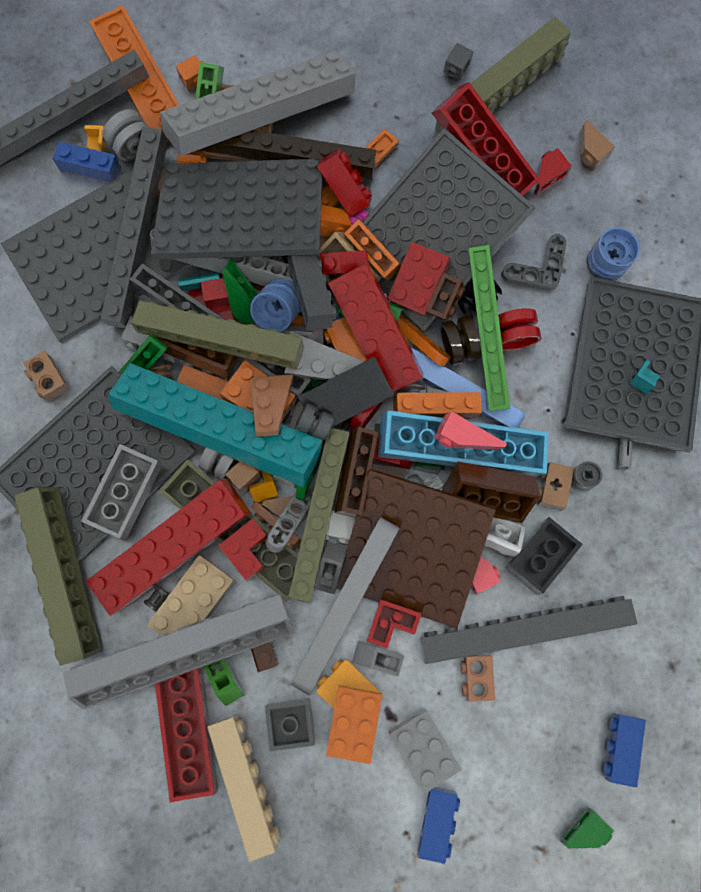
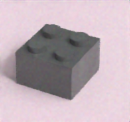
(289, 725)

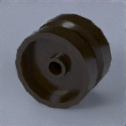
(460, 340)

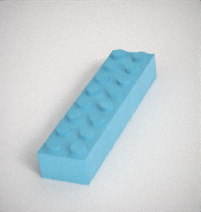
(412, 439)

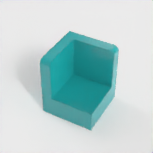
(645, 378)

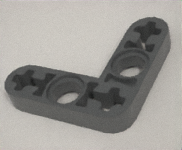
(540, 273)

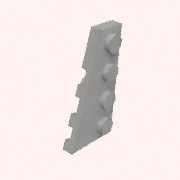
(321, 361)

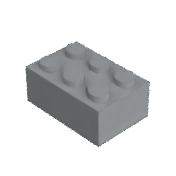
(425, 751)

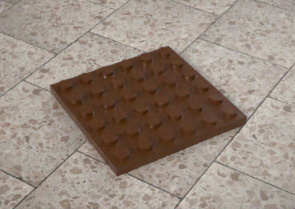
(433, 551)

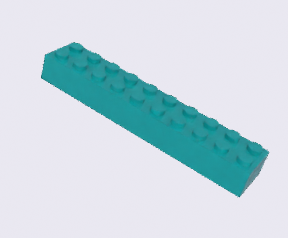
(214, 424)

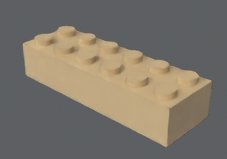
(244, 788)

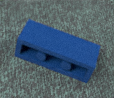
(86, 162)
(624, 750)
(438, 825)

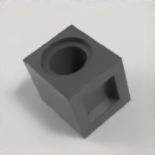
(458, 61)

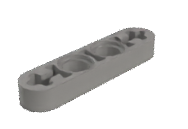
(293, 518)

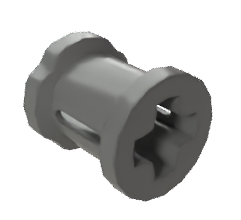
(158, 591)

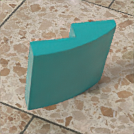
(194, 282)

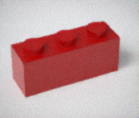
(345, 181)

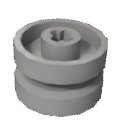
(124, 133)
(216, 462)

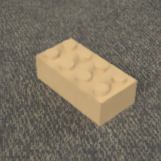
(192, 598)

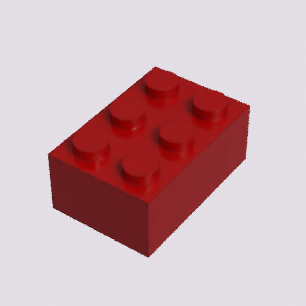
(418, 278)

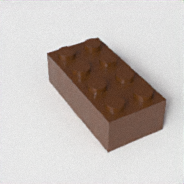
(506, 491)

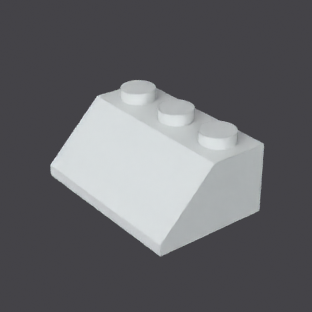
(505, 537)

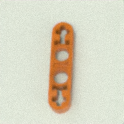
(423, 342)

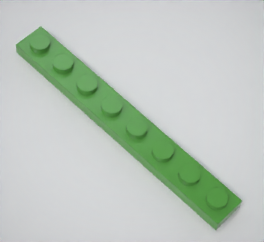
(489, 328)

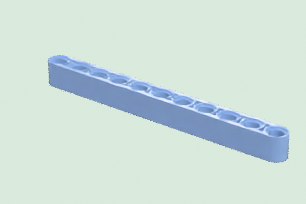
(447, 380)

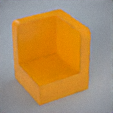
(95, 138)
(264, 490)

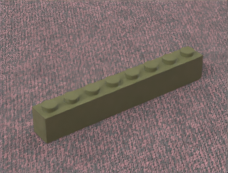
(218, 334)
(319, 515)

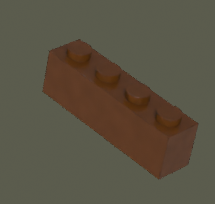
(210, 360)
(355, 472)

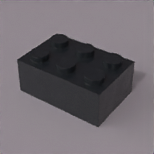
(544, 556)

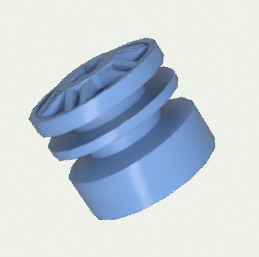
(613, 253)
(275, 305)

